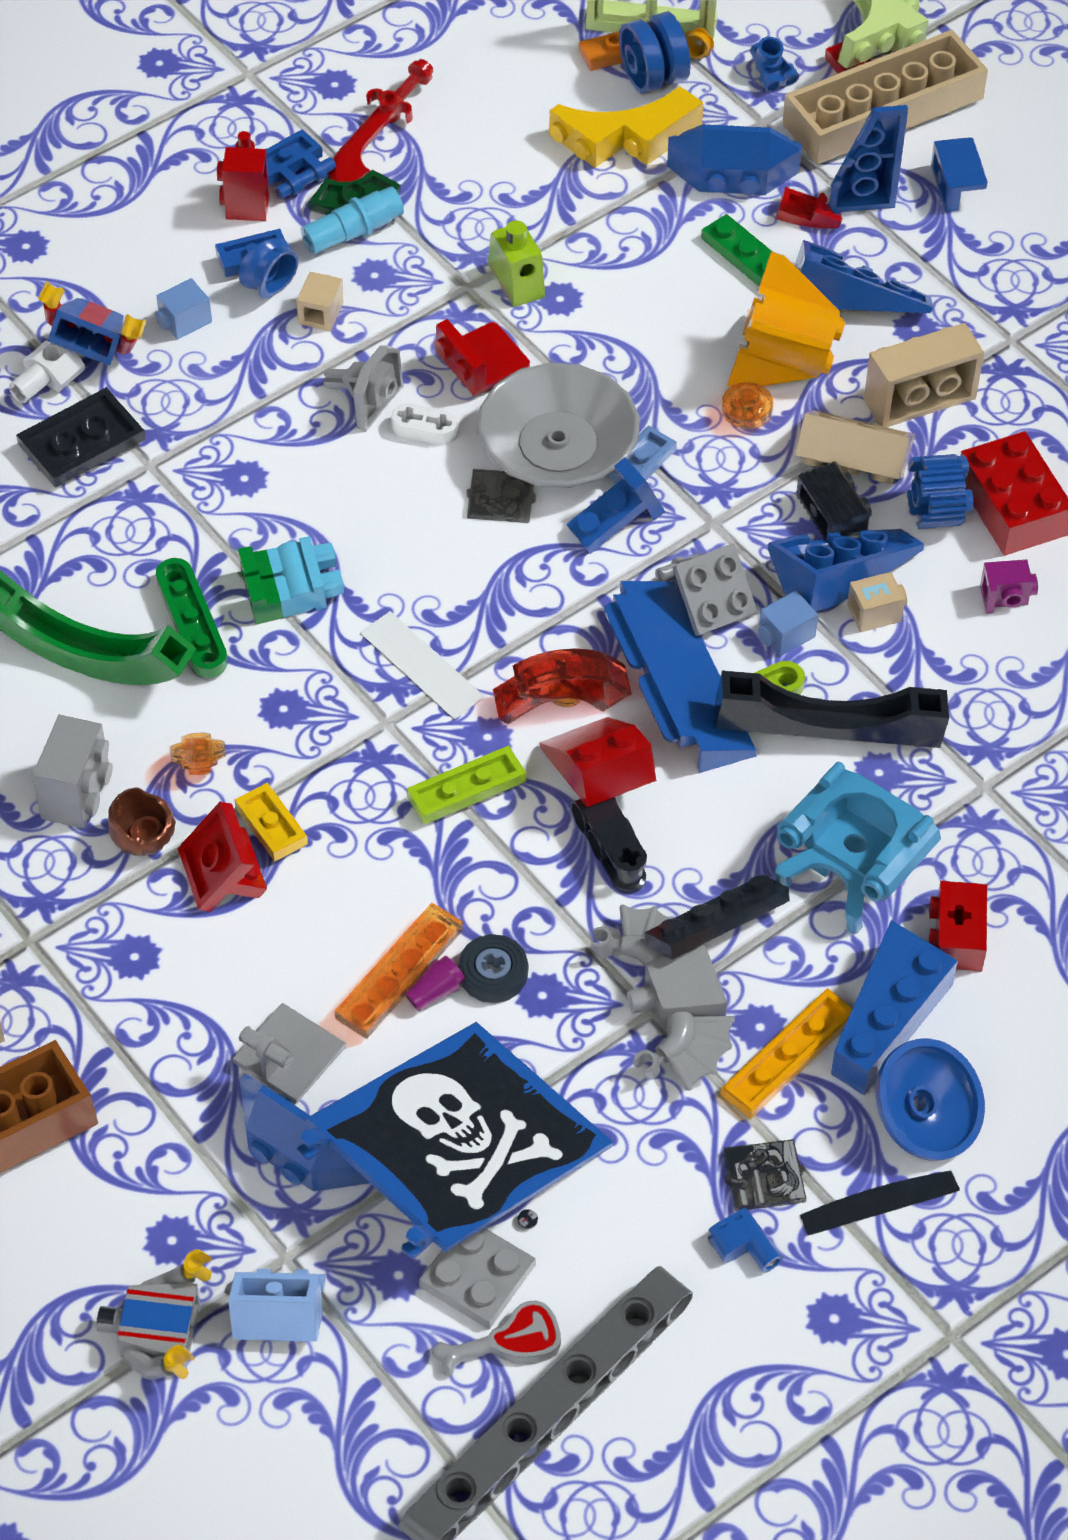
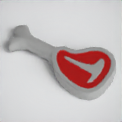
(526, 1338)

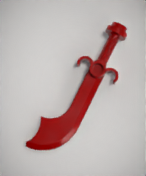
(391, 105)

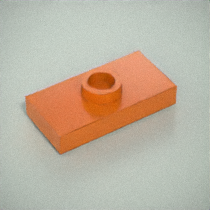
(601, 51)

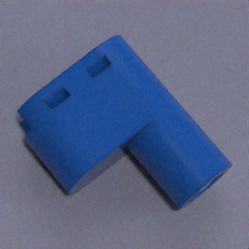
(743, 1234)

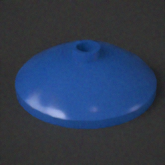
(946, 1095)

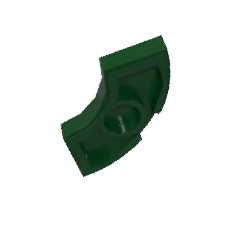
(337, 194)

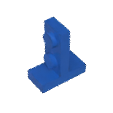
(615, 508)

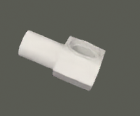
(46, 366)

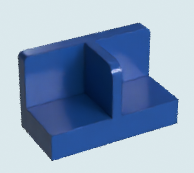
(956, 170)

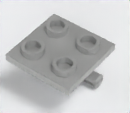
(711, 587)
(288, 1052)

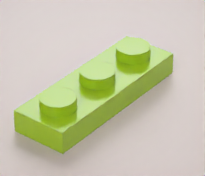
(466, 784)

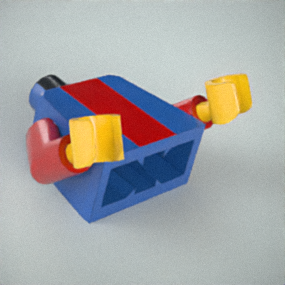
(88, 326)

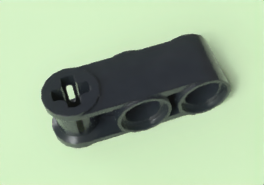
(613, 843)

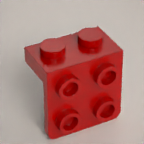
(480, 356)

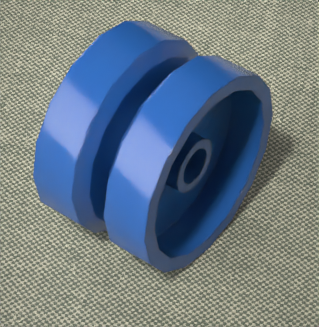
(654, 52)

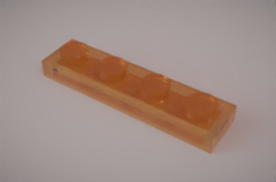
(398, 970)

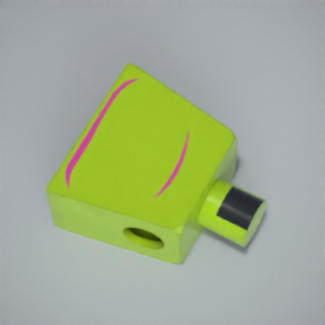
(514, 253)

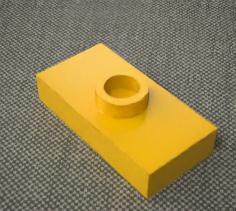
(271, 822)

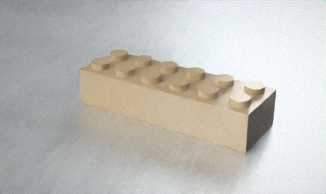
(926, 77)

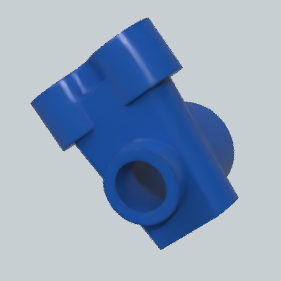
(771, 65)

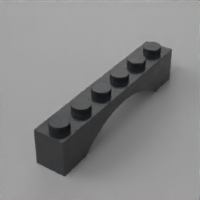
(902, 718)

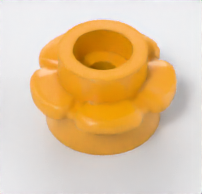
(695, 49)

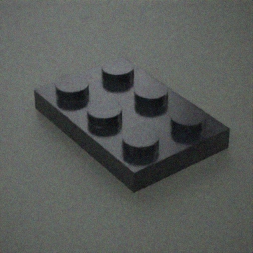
(80, 437)

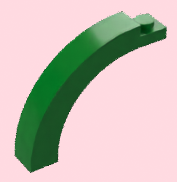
(88, 650)

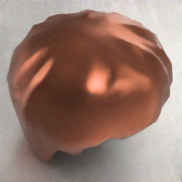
(140, 822)

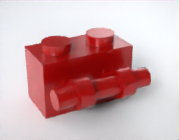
(244, 180)

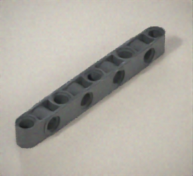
(547, 1408)

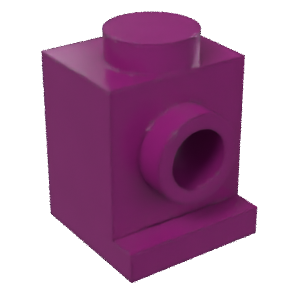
(1007, 584)

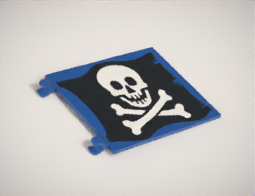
(456, 1137)

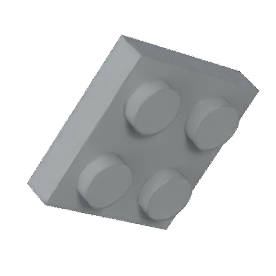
(478, 1276)

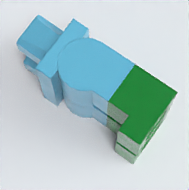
(289, 579)

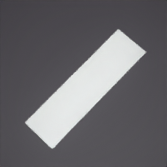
(422, 665)

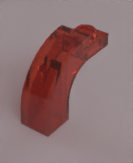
(562, 675)

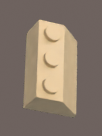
(854, 446)

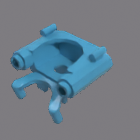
(855, 813)

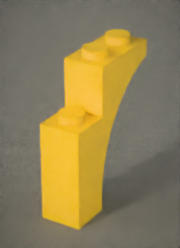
(638, 130)

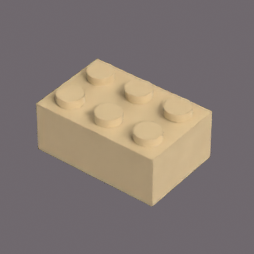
(923, 375)

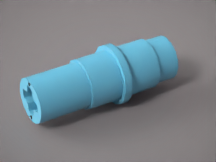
(353, 220)

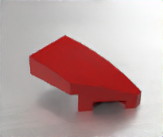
(806, 210)

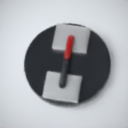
(527, 1219)

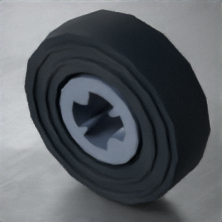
(501, 953)

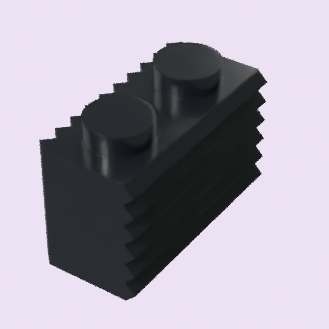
(832, 501)

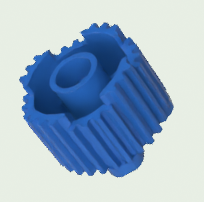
(939, 490)

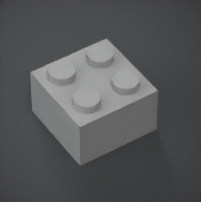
(72, 771)

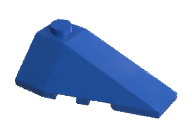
(873, 164)
(858, 286)
(826, 567)

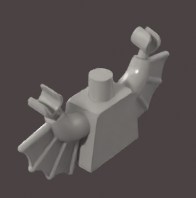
(683, 996)

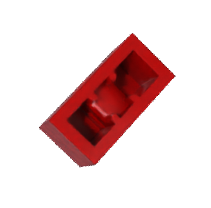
(960, 923)

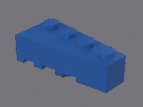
(894, 1001)

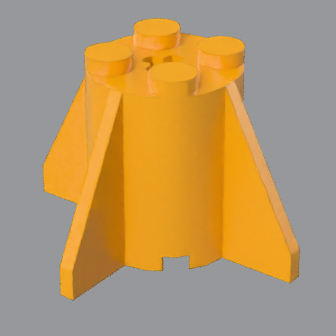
(786, 329)

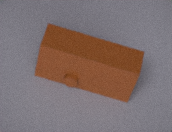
(41, 1104)

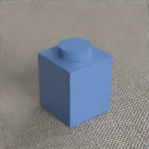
(183, 309)
(787, 623)

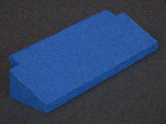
(677, 670)

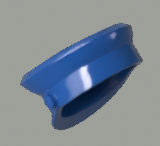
(268, 267)

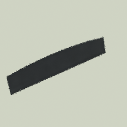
(879, 1201)

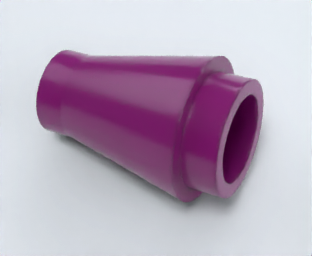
(435, 983)

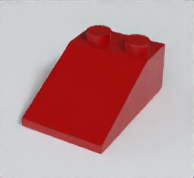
(602, 759)

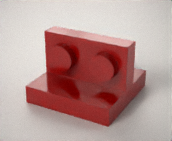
(220, 859)

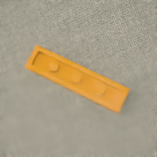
(787, 1054)

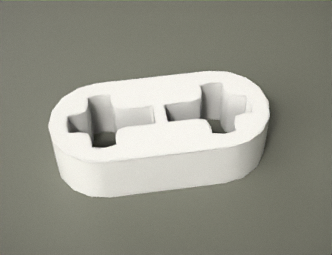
(424, 424)

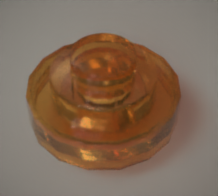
(747, 405)
(197, 752)

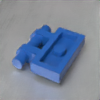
(290, 156)

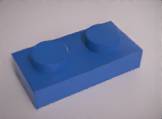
(231, 252)

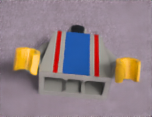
(159, 1319)

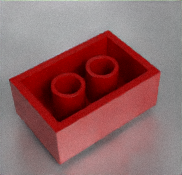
(1016, 493)

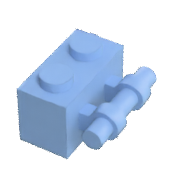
(276, 1305)

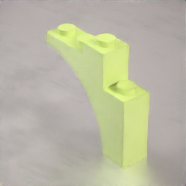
(884, 28)

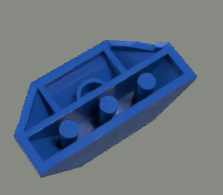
(734, 158)
(275, 1133)

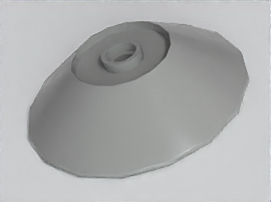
(558, 425)

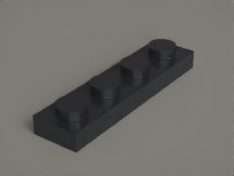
(717, 916)

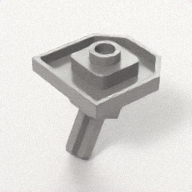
(370, 383)

